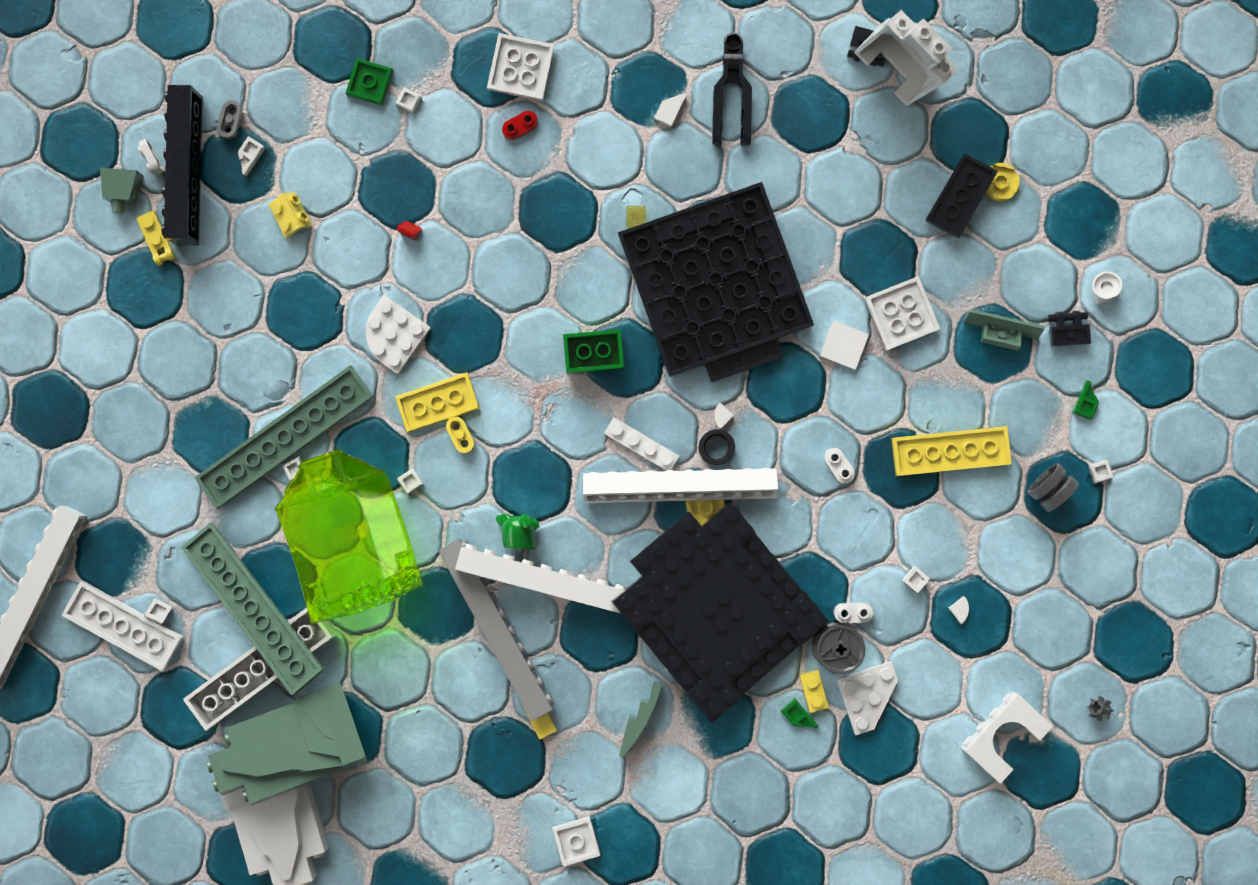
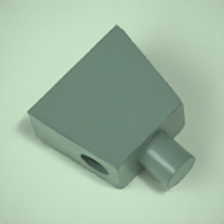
(120, 187)

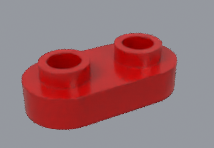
(520, 125)

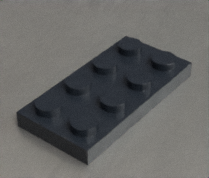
(961, 196)

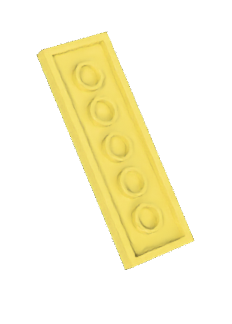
(951, 451)

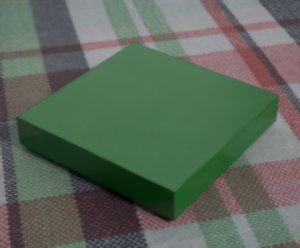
(369, 81)

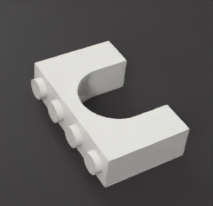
(981, 746)

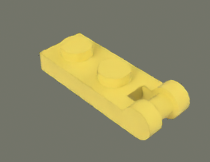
(152, 232)

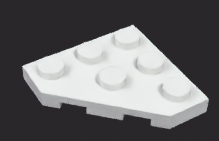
(867, 695)

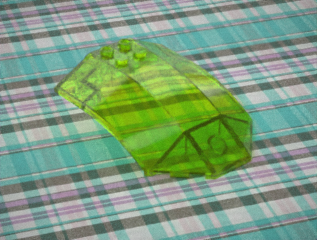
(346, 536)

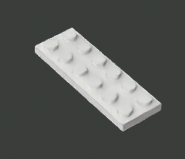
(122, 625)

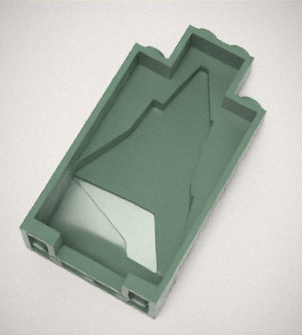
(288, 747)

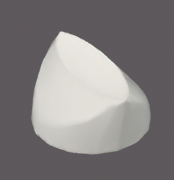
(1106, 287)

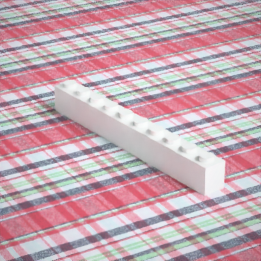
(680, 485)
(538, 578)
(36, 584)

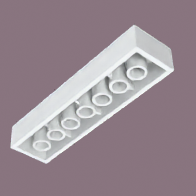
(248, 676)

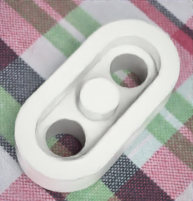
(147, 150)
(838, 466)
(853, 612)

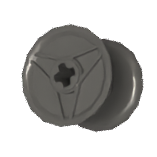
(847, 657)

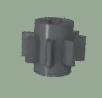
(1105, 708)

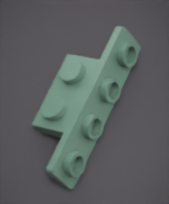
(1003, 330)

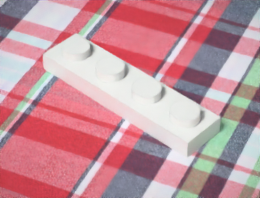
(641, 444)

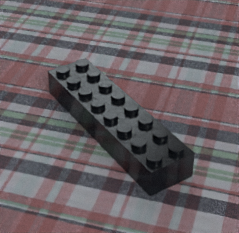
(182, 165)

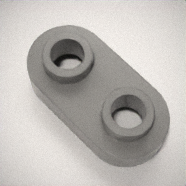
(227, 120)

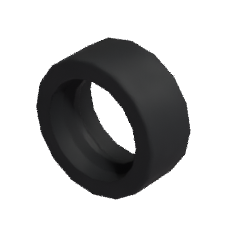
(731, 447)

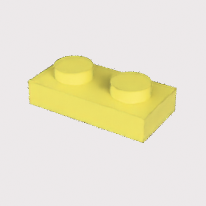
(813, 691)

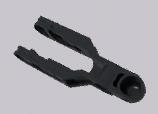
(732, 74)

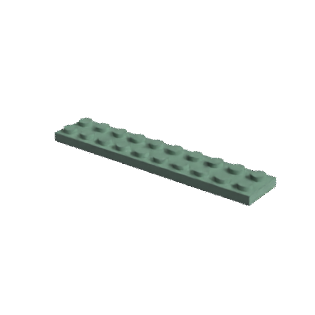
(284, 437)
(252, 609)

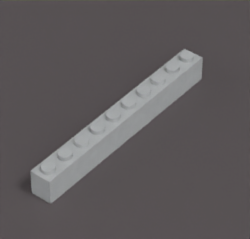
(499, 635)

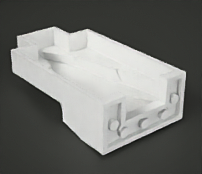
(914, 51)
(280, 834)

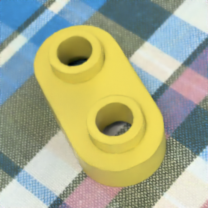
(460, 435)

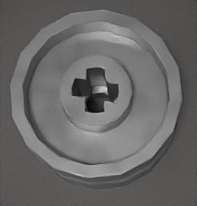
(1053, 487)

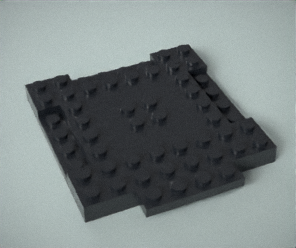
(717, 284)
(716, 608)

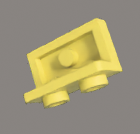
(289, 214)

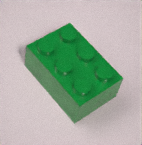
(593, 352)

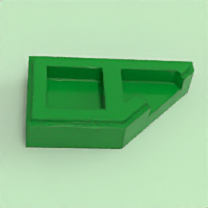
(1086, 403)
(797, 715)

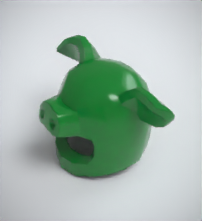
(518, 531)

